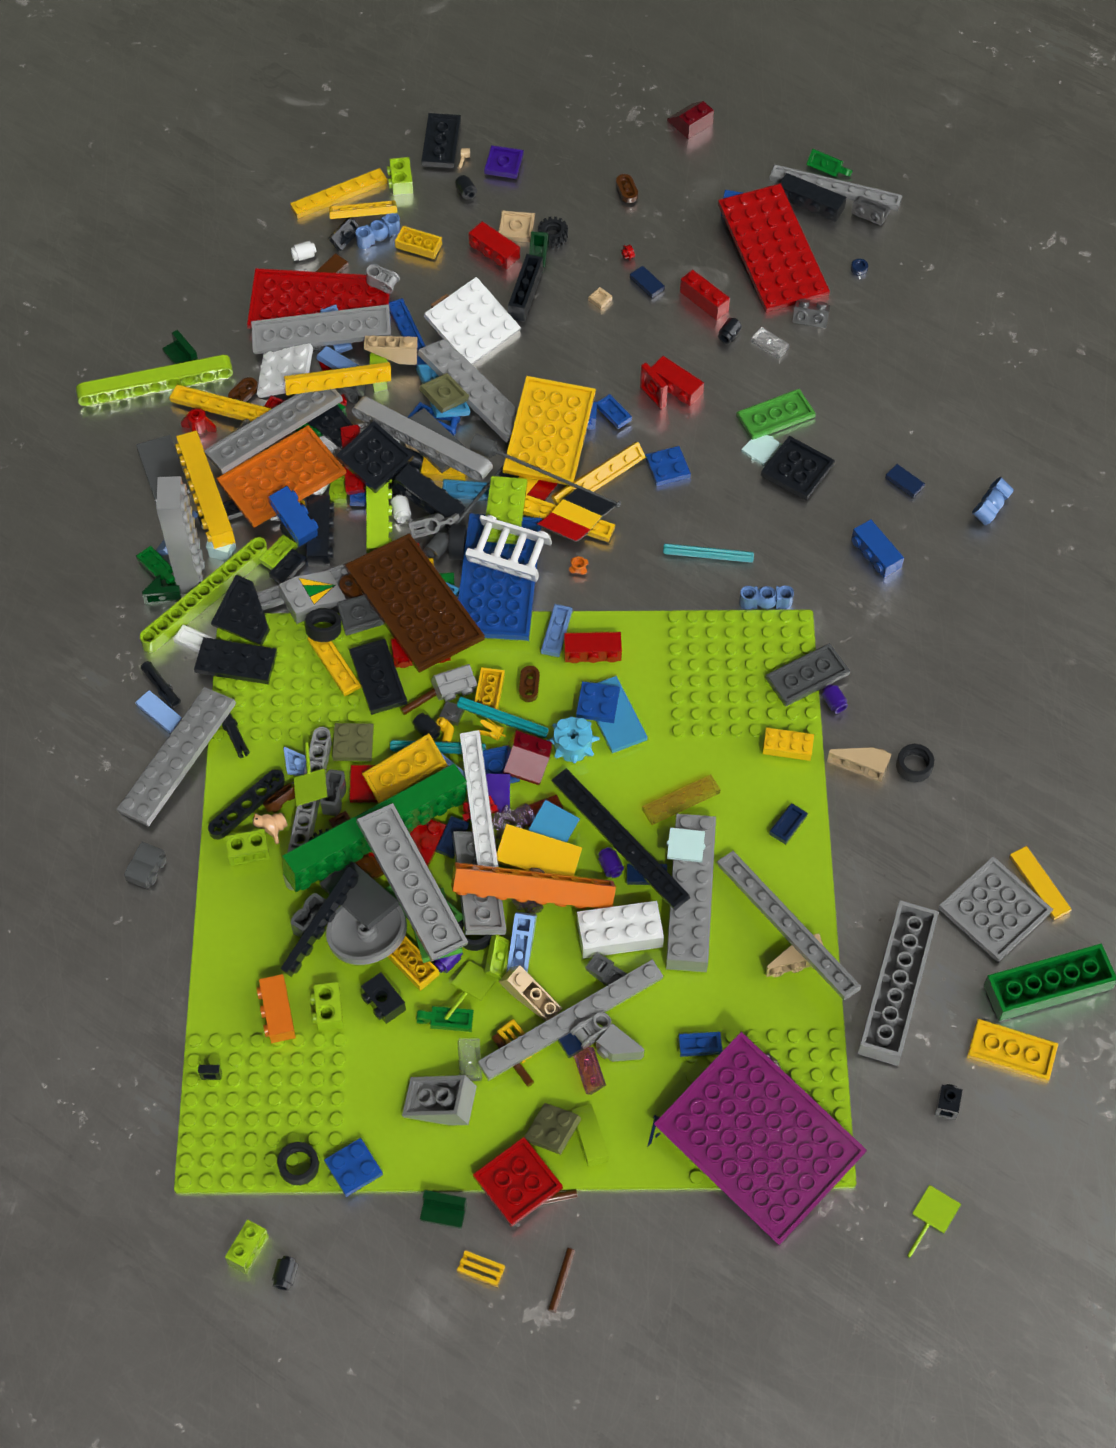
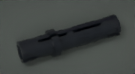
(164, 690)
(230, 725)

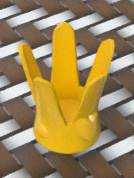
(496, 730)

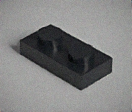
(344, 233)
(288, 566)

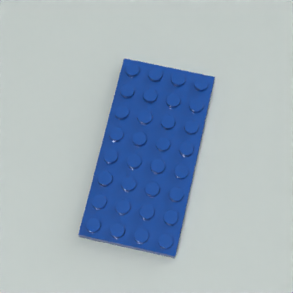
(494, 599)

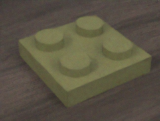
(444, 393)
(353, 742)
(552, 1128)

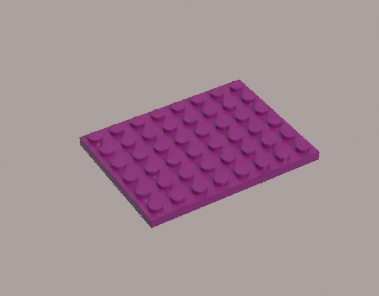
(760, 1138)

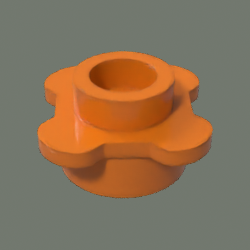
(578, 561)

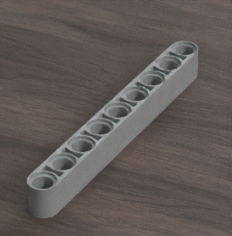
(423, 439)
(309, 816)

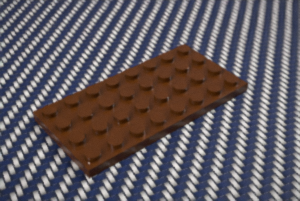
(414, 602)

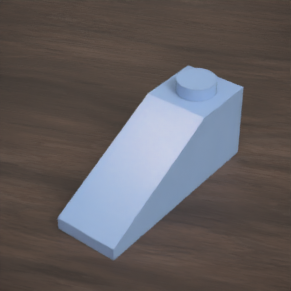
(522, 940)

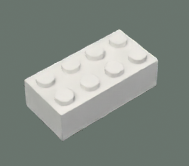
(620, 929)

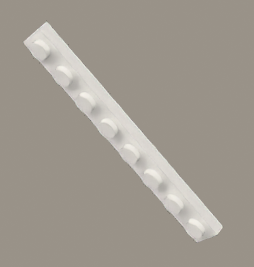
(479, 799)

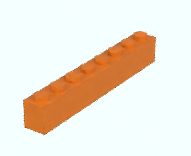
(532, 886)

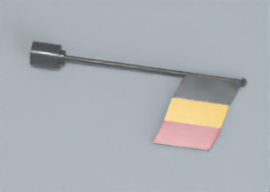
(535, 488)
(574, 514)

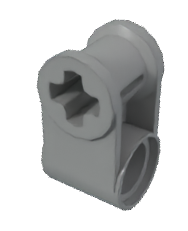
(383, 279)
(589, 1031)

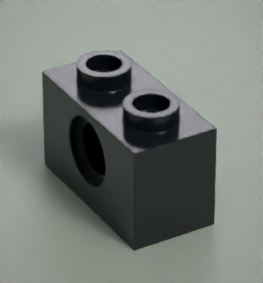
(380, 987)

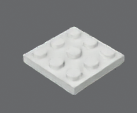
(280, 364)

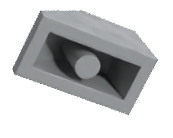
(618, 1046)

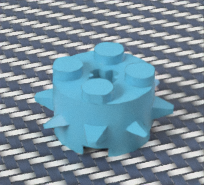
(573, 739)

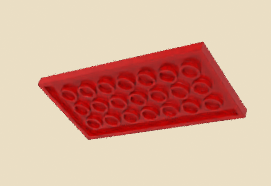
(773, 247)
(305, 292)

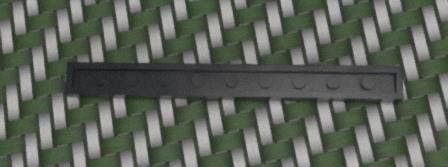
(621, 839)

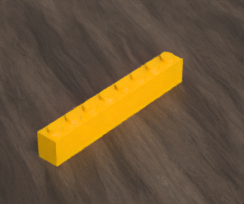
(205, 489)

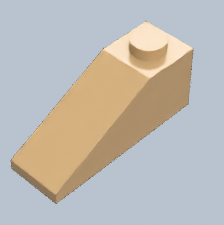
(864, 761)

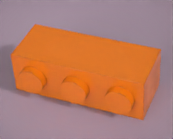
(276, 1009)

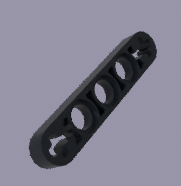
(243, 813)

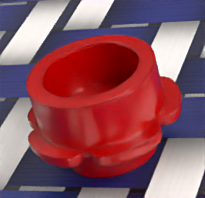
(628, 252)

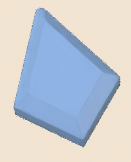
(294, 762)

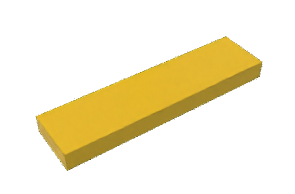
(336, 666)
(1039, 882)

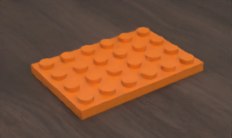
(294, 462)

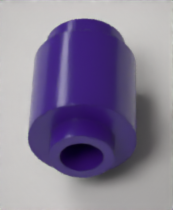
(834, 698)
(610, 862)
(447, 963)

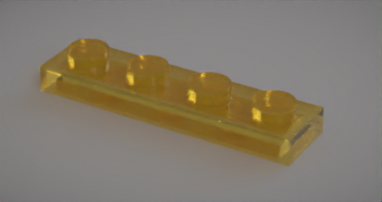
(681, 799)

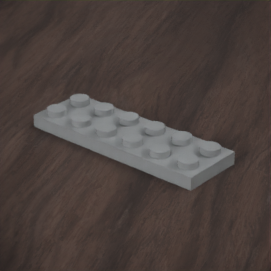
(479, 914)

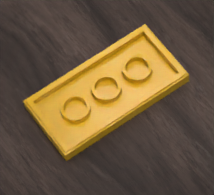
(362, 209)
(405, 768)
(528, 850)
(1012, 1050)

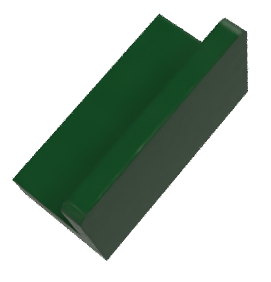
(180, 349)
(443, 1209)

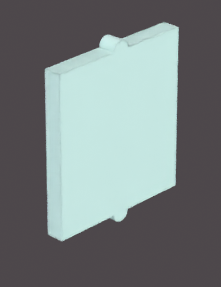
(761, 449)
(686, 845)

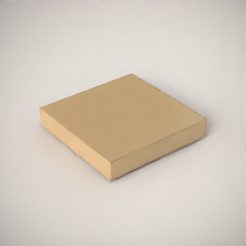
(517, 225)

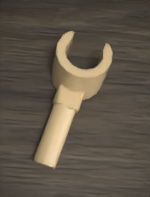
(465, 153)

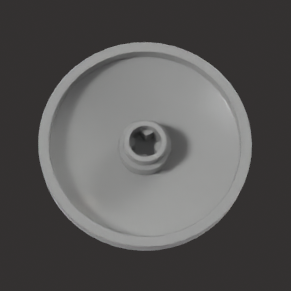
(358, 945)

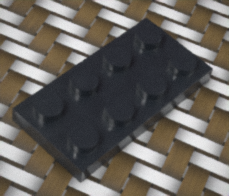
(441, 140)
(235, 660)
(378, 676)

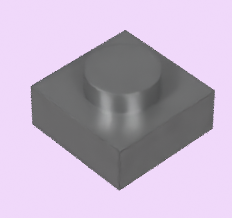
(452, 713)

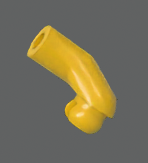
(446, 728)

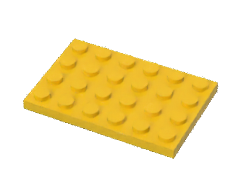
(549, 429)

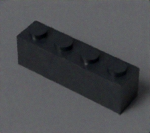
(813, 197)
(525, 287)
(426, 493)
(319, 548)

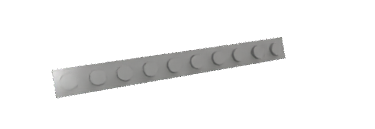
(789, 926)
(563, 1023)

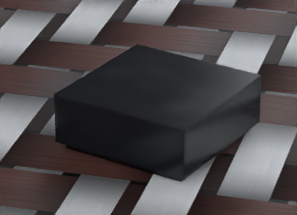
(210, 1072)

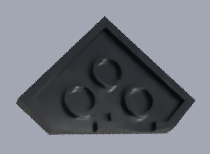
(242, 612)

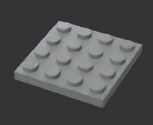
(995, 909)

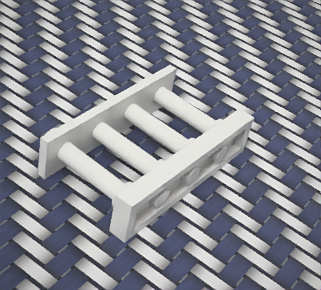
(511, 565)

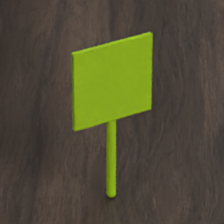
(310, 785)
(473, 982)
(936, 1211)

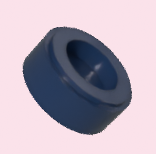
(859, 267)

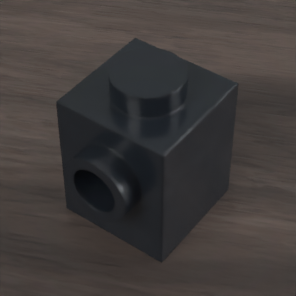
(948, 1101)

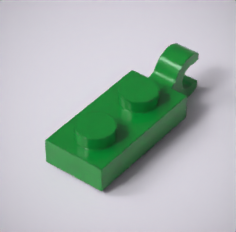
(827, 163)
(156, 565)
(459, 1020)

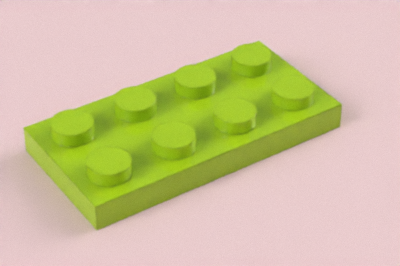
(507, 504)

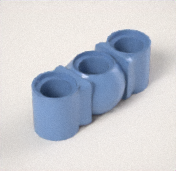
(378, 230)
(992, 501)
(775, 597)

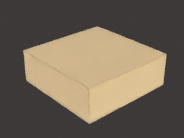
(600, 298)

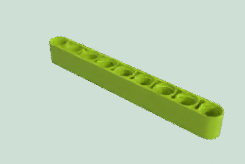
(154, 380)
(198, 599)

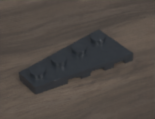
(330, 424)

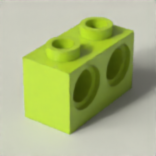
(400, 176)
(248, 851)
(331, 1005)
(246, 1246)

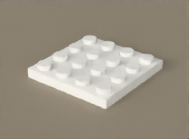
(472, 321)

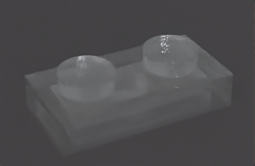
(770, 342)
(469, 1055)

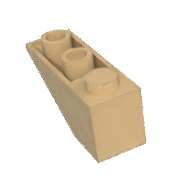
(397, 349)
(789, 961)
(529, 993)

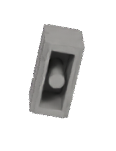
(454, 682)

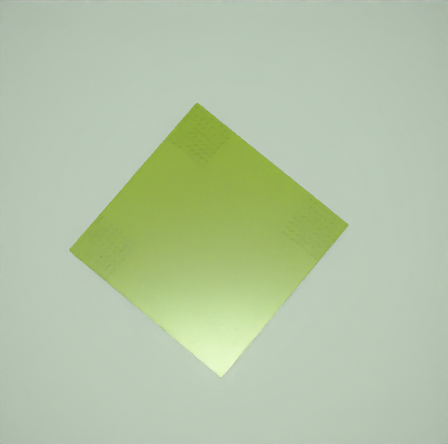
(705, 713)

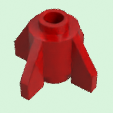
(197, 420)

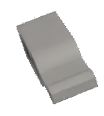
(424, 525)

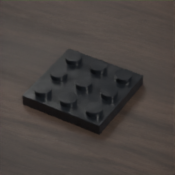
(374, 457)
(797, 468)

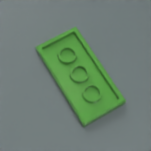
(776, 414)

